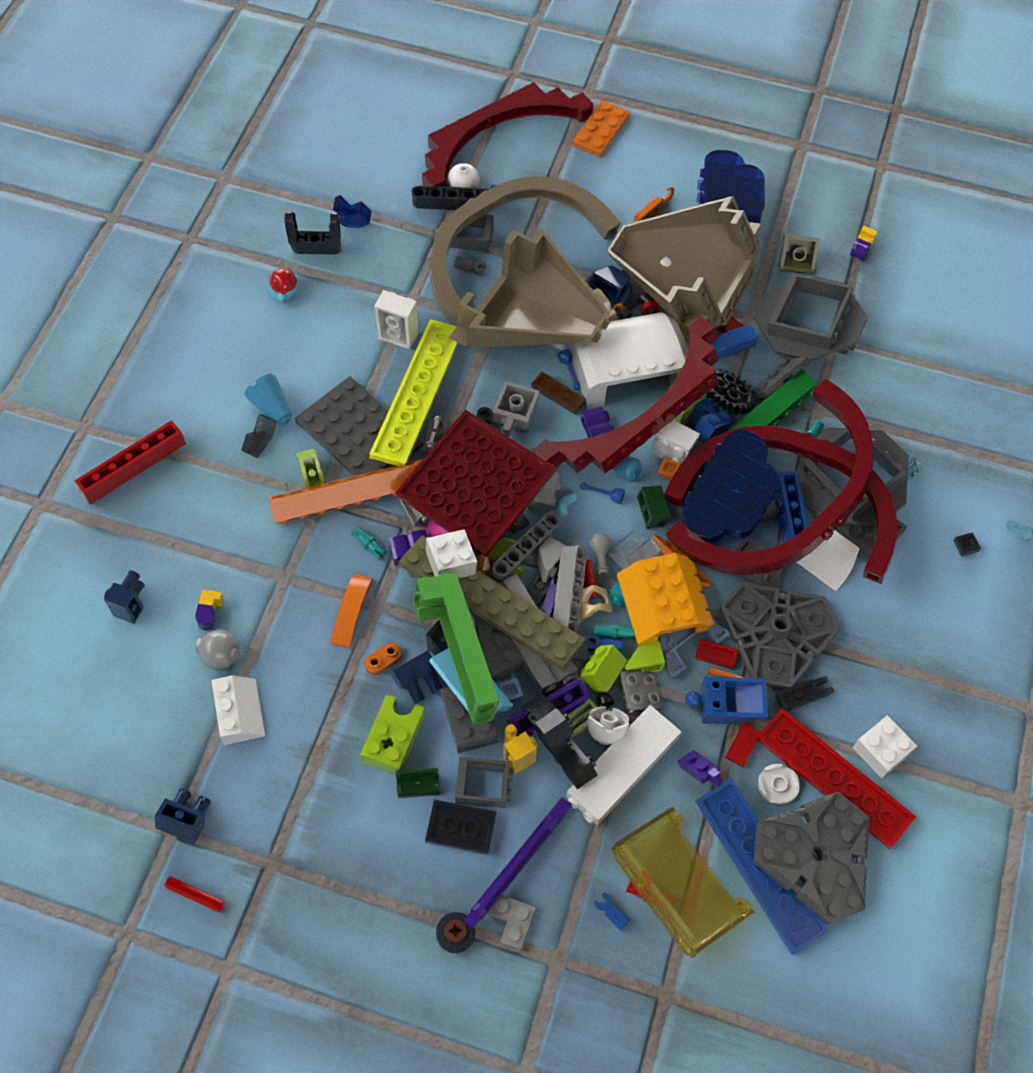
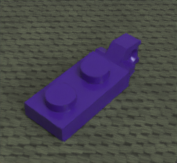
(700, 768)

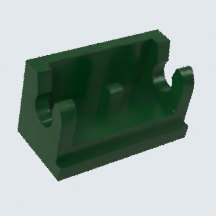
(653, 506)
(417, 783)

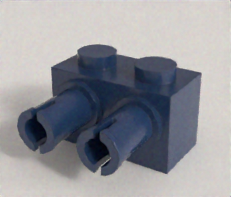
(124, 599)
(407, 676)
(180, 820)

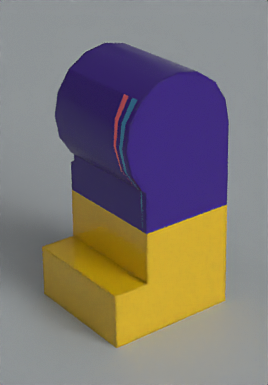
(863, 242)
(207, 608)

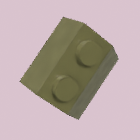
(799, 253)

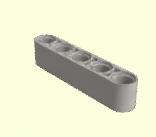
(570, 586)

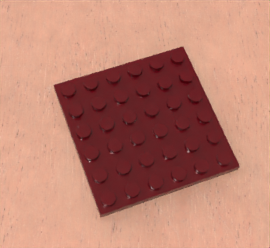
(476, 482)

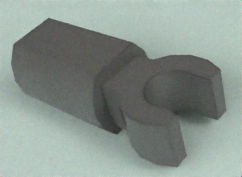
(469, 265)

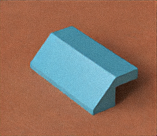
(444, 666)

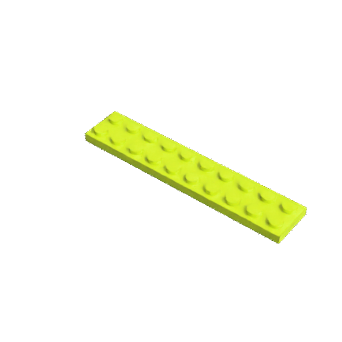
(415, 395)

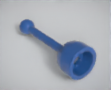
(565, 357)
(616, 494)

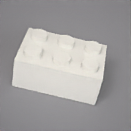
(396, 319)

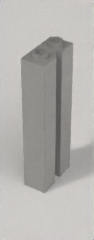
(542, 673)

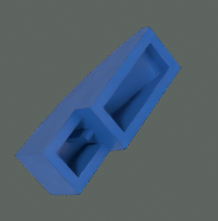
(732, 341)

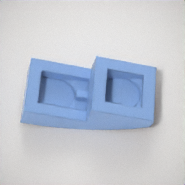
(510, 687)

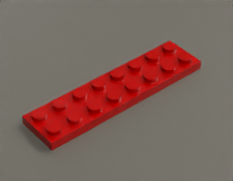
(833, 773)

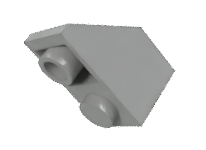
(549, 558)

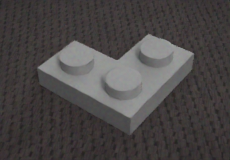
(518, 919)

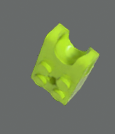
(392, 730)

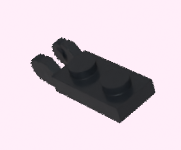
(803, 694)

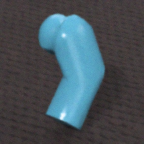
(563, 503)

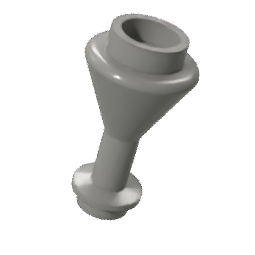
(600, 544)

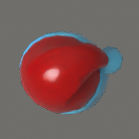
(282, 284)

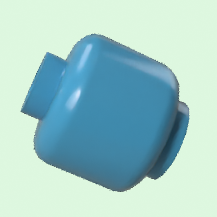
(628, 469)

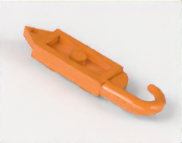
(653, 207)

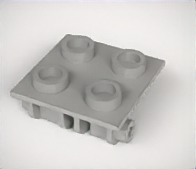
(639, 690)

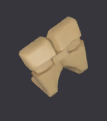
(588, 609)

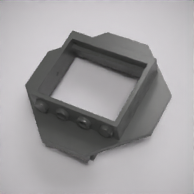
(805, 343)
(820, 490)

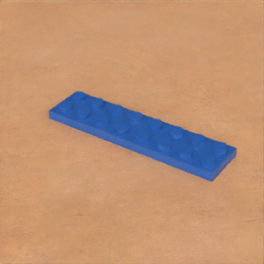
(736, 829)

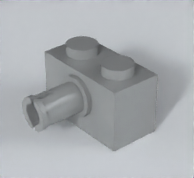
(546, 497)

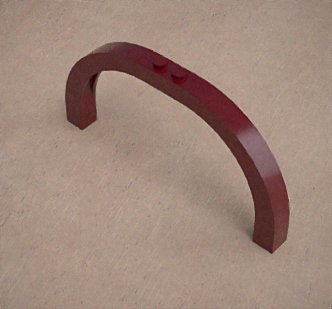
(814, 449)
(821, 529)

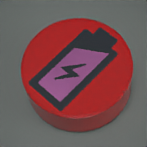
(649, 307)

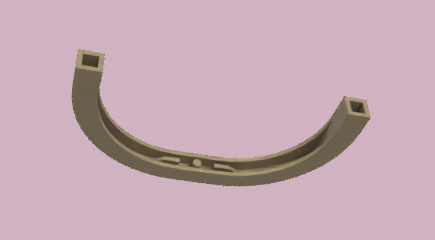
(526, 187)

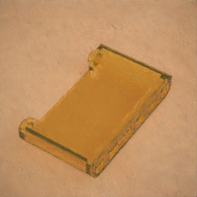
(679, 883)

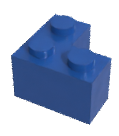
(709, 420)

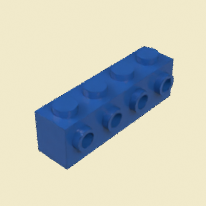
(791, 505)

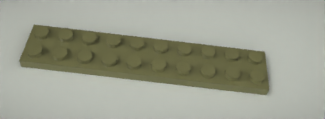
(505, 611)

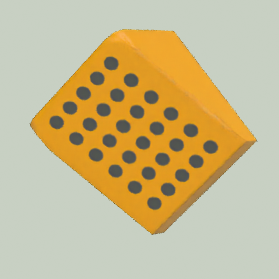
(483, 564)

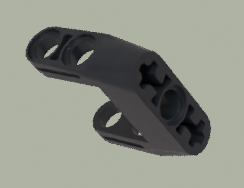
(313, 241)

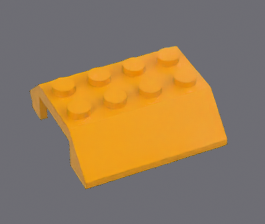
(663, 597)

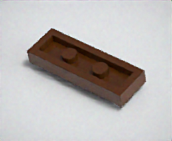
(558, 393)

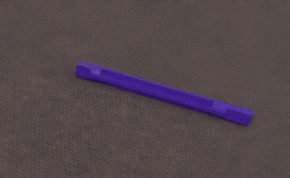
(517, 863)

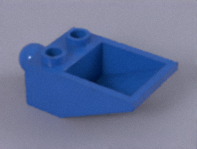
(736, 699)

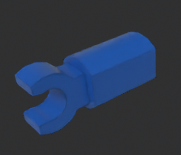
(605, 641)
(612, 912)

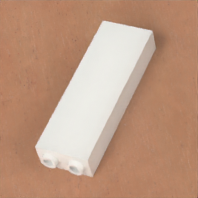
(624, 765)

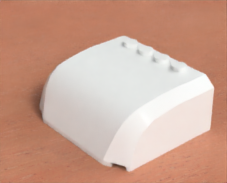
(627, 353)

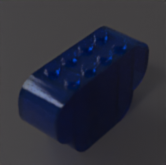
(728, 175)
(732, 490)

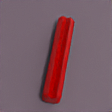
(194, 894)

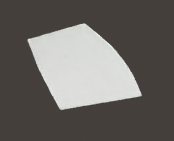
(831, 560)

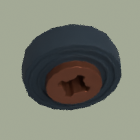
(456, 940)

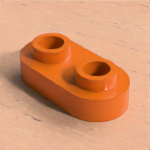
(383, 658)

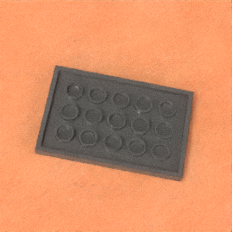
(347, 426)

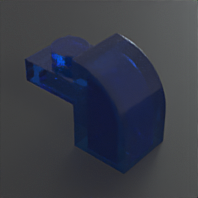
(353, 215)

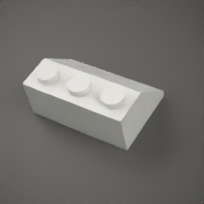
(237, 709)

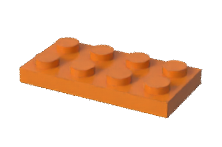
(600, 128)

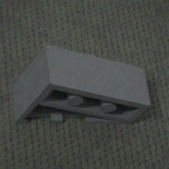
(499, 651)

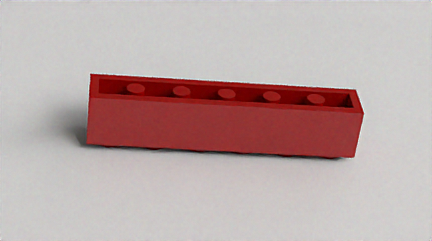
(130, 462)

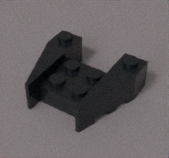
(555, 734)

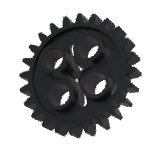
(732, 393)

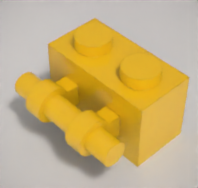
(519, 749)

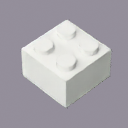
(675, 442)
(451, 554)
(884, 746)

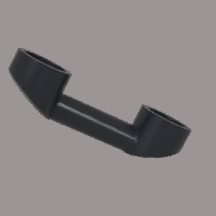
(626, 310)

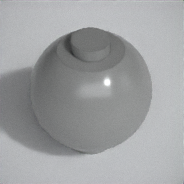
(218, 649)

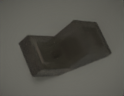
(257, 440)

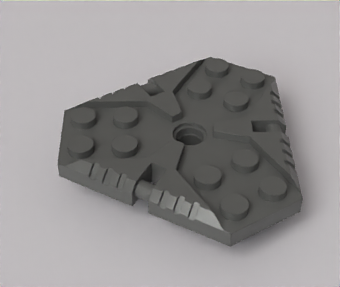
(775, 653)
(836, 833)

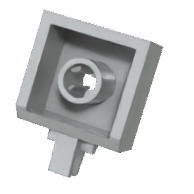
(515, 407)

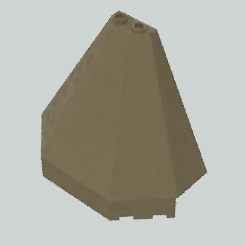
(709, 254)
(532, 301)

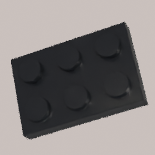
(460, 827)

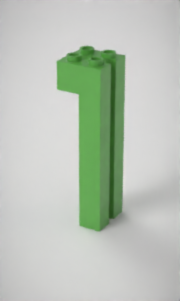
(444, 599)

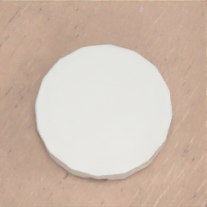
(778, 784)

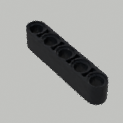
(442, 197)

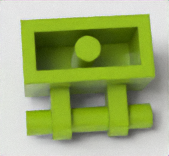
(603, 668)

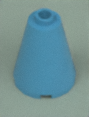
(269, 399)

